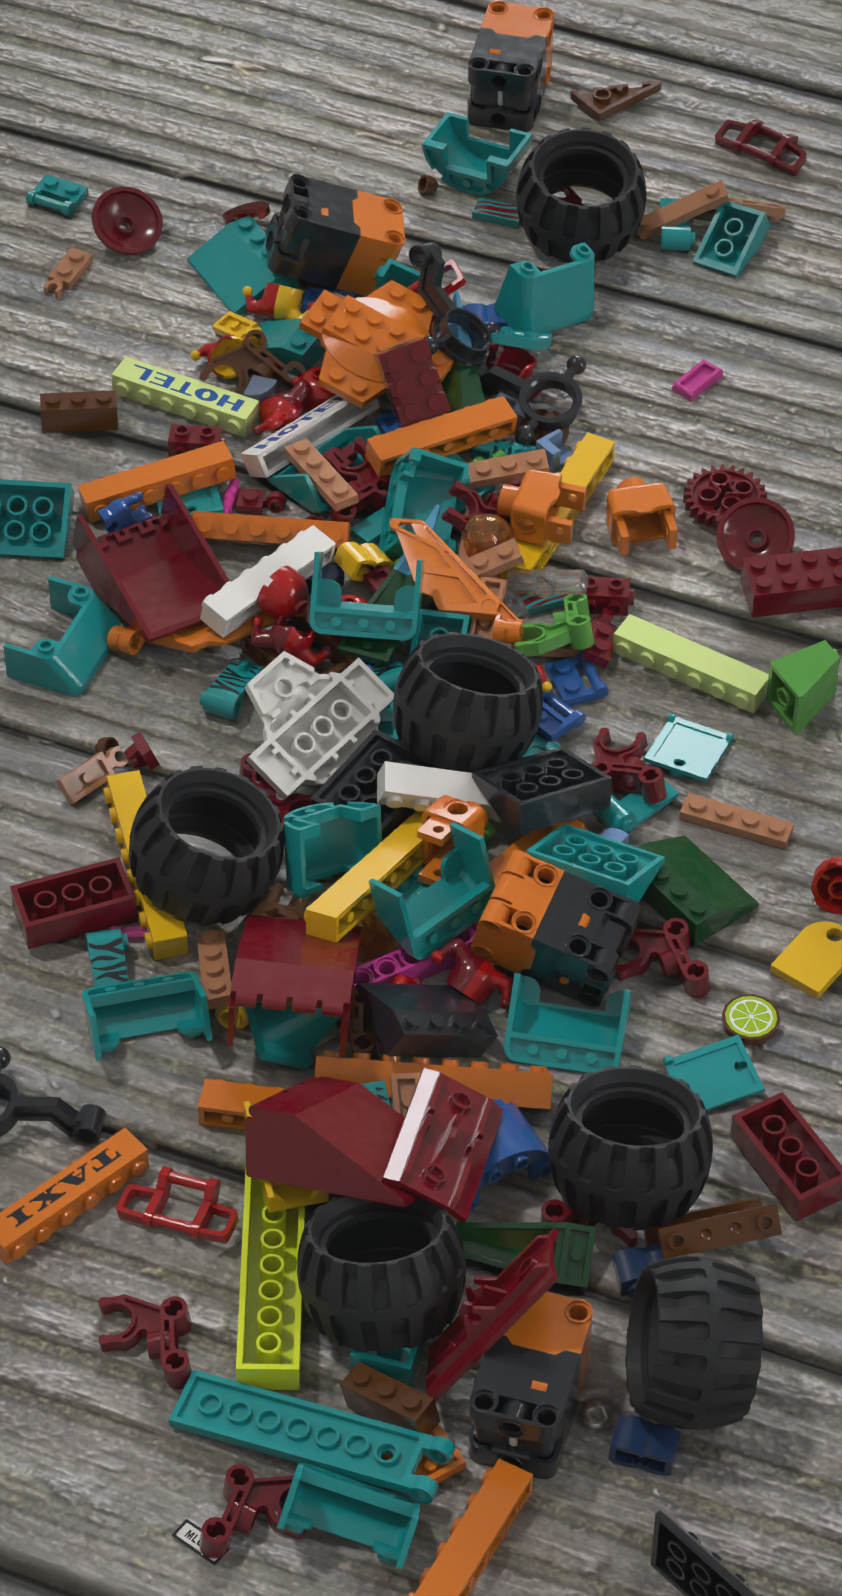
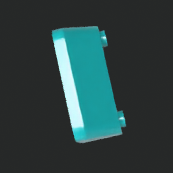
(365, 620)
(75, 659)
(446, 905)
(145, 1008)
(351, 1511)

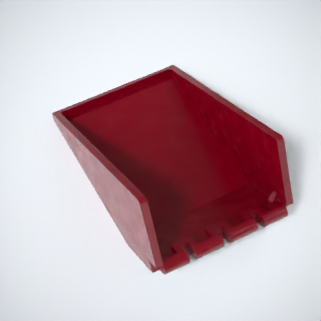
(153, 572)
(289, 967)
(325, 1139)

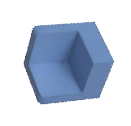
(555, 452)

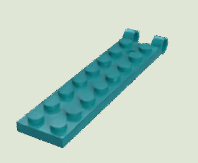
(309, 1433)

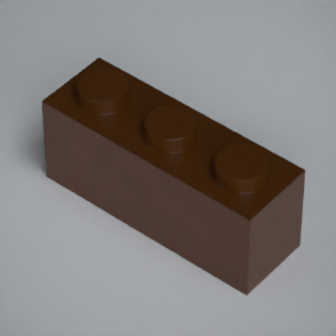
(79, 411)
(388, 1400)

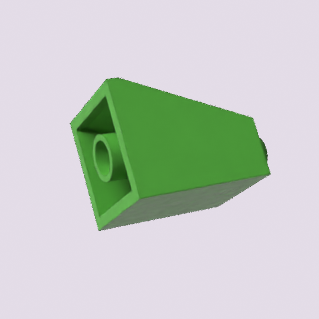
(803, 683)

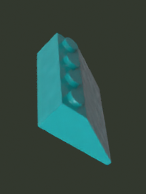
(236, 260)
(35, 518)
(599, 860)

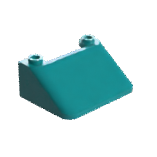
(300, 485)
(564, 1034)

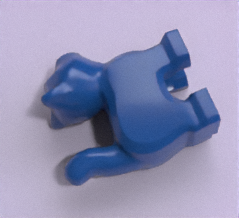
(119, 514)

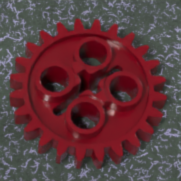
(708, 490)

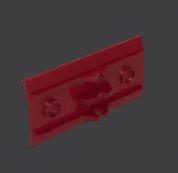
(444, 1143)
(490, 1313)

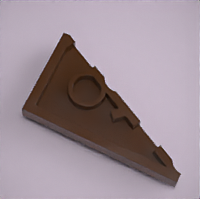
(612, 99)

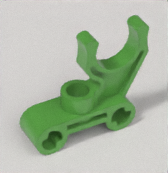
(570, 627)

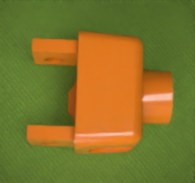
(536, 506)
(640, 514)
(437, 833)

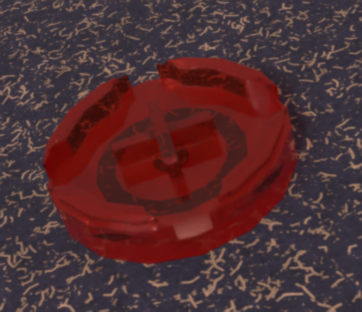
(254, 209)

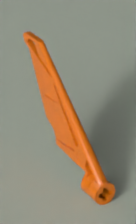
(452, 582)
(189, 640)

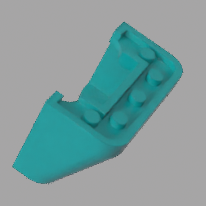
(548, 298)
(415, 488)

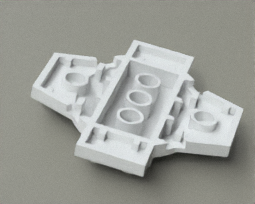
(312, 719)

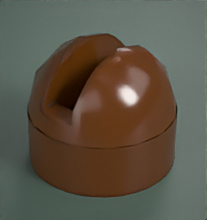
(427, 184)
(105, 744)

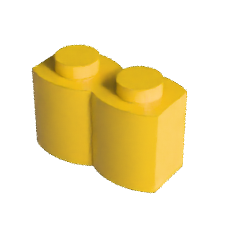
(361, 559)

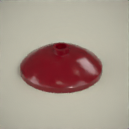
(134, 211)
(750, 520)

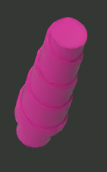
(231, 494)

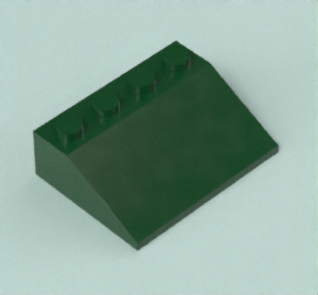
(695, 889)

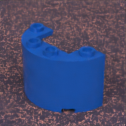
(514, 1149)

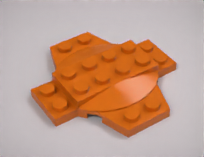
(362, 326)

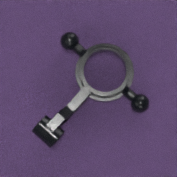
(430, 261)
(498, 378)
(83, 1124)

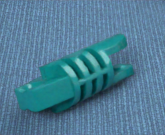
(487, 449)

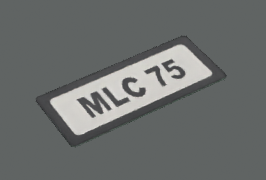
(189, 1535)

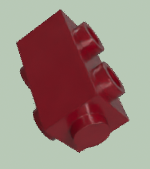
(191, 437)
(609, 593)

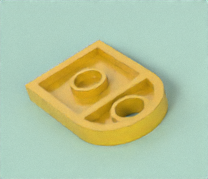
(811, 959)

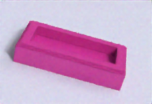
(697, 380)

